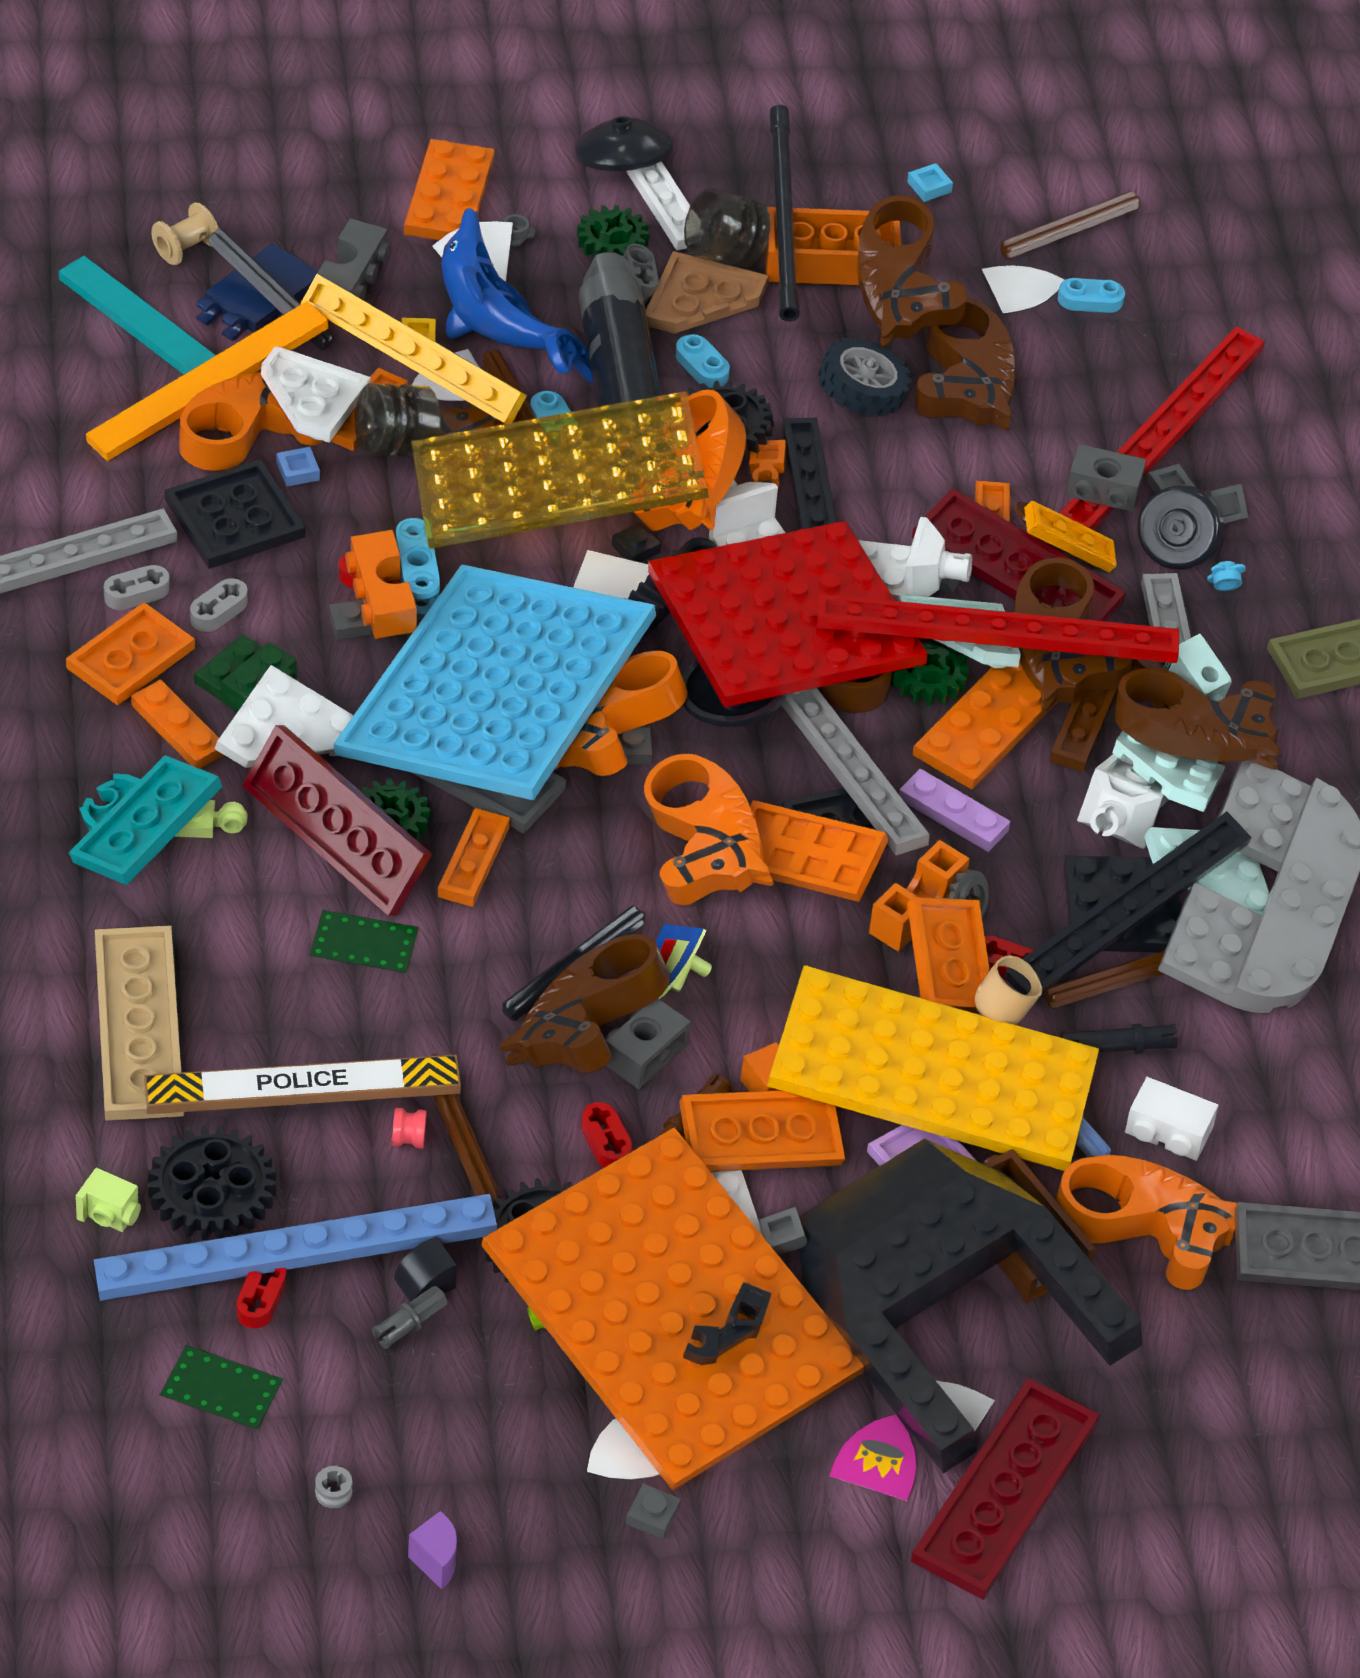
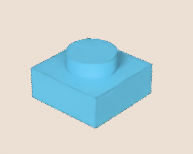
(930, 182)

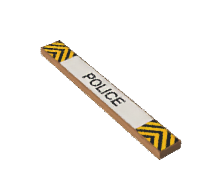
(302, 1084)

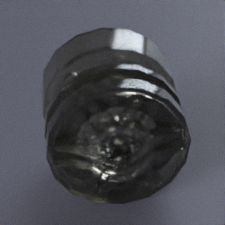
(727, 228)
(393, 417)

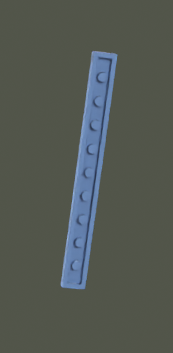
(293, 1247)

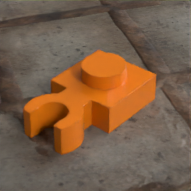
(768, 462)

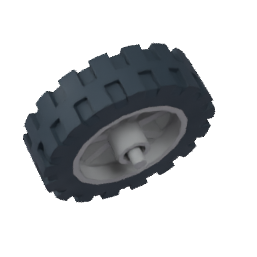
(864, 377)

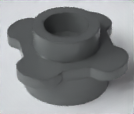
(520, 229)

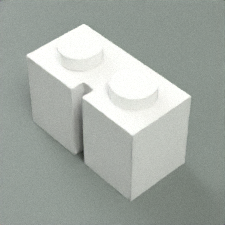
(1172, 1118)

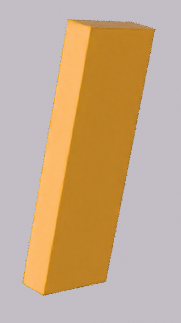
(1070, 536)

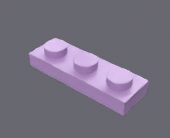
(954, 810)

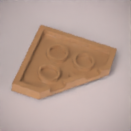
(700, 292)

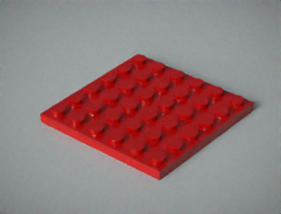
(755, 613)

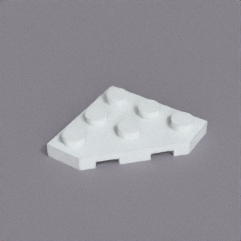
(312, 391)
(285, 702)

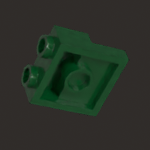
(239, 668)

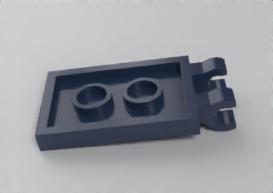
(243, 304)

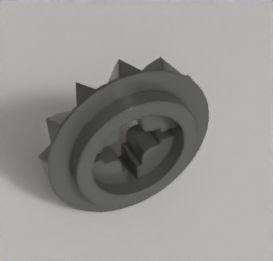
(971, 884)

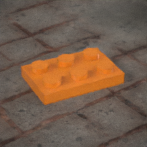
(130, 653)
(948, 950)

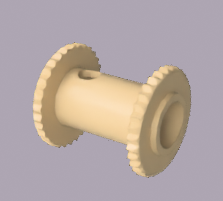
(174, 239)

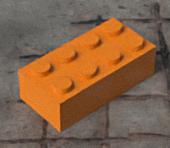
(825, 244)

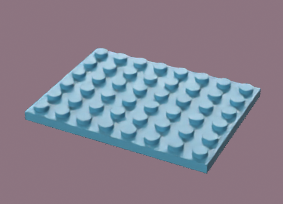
(495, 681)

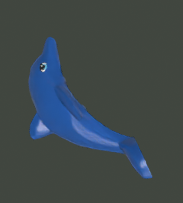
(495, 308)

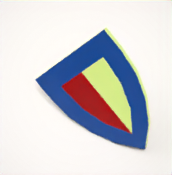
(678, 951)

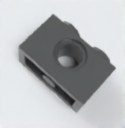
(1105, 477)
(647, 1042)

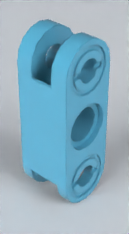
(418, 563)

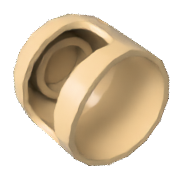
(1000, 1001)

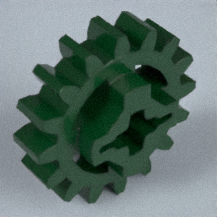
(611, 231)
(933, 678)
(398, 802)

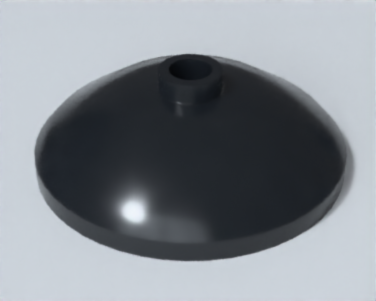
(623, 145)
(706, 706)

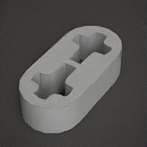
(136, 587)
(215, 602)

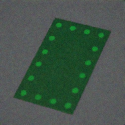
(364, 941)
(221, 1387)

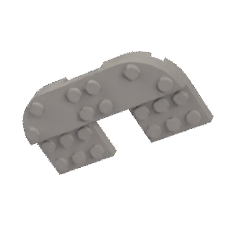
(1278, 955)

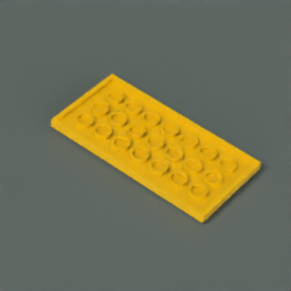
(934, 1068)

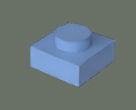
(298, 466)

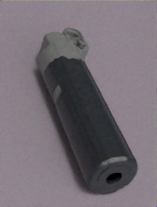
(617, 325)

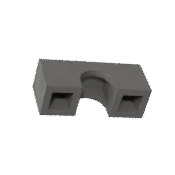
(359, 255)

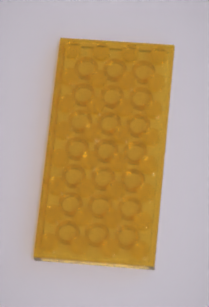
(558, 469)

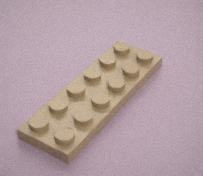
(136, 1015)

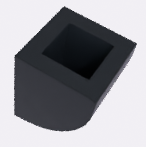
(426, 1267)

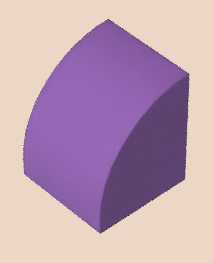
(434, 1549)

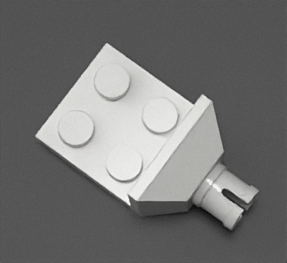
(746, 514)
(918, 567)
(1121, 802)

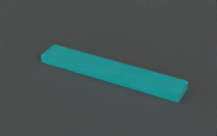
(134, 315)

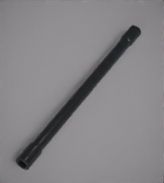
(788, 292)

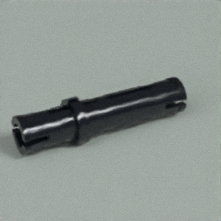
(1124, 1039)

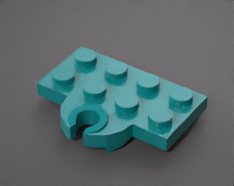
(140, 817)

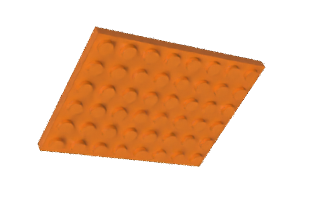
(628, 1273)

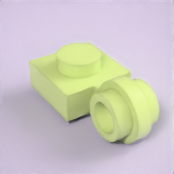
(230, 818)

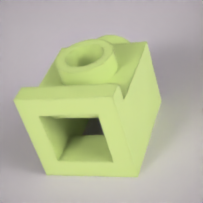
(108, 1200)

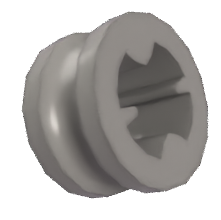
(324, 1494)

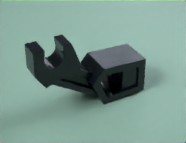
(748, 1302)

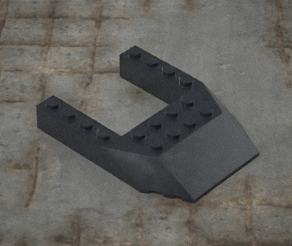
(919, 1235)

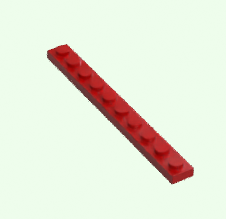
(1178, 413)
(998, 628)

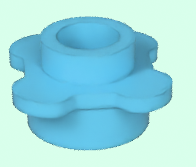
(1226, 575)

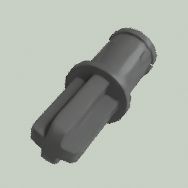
(410, 1316)

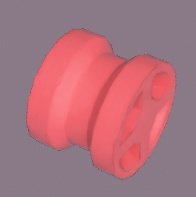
(409, 1128)

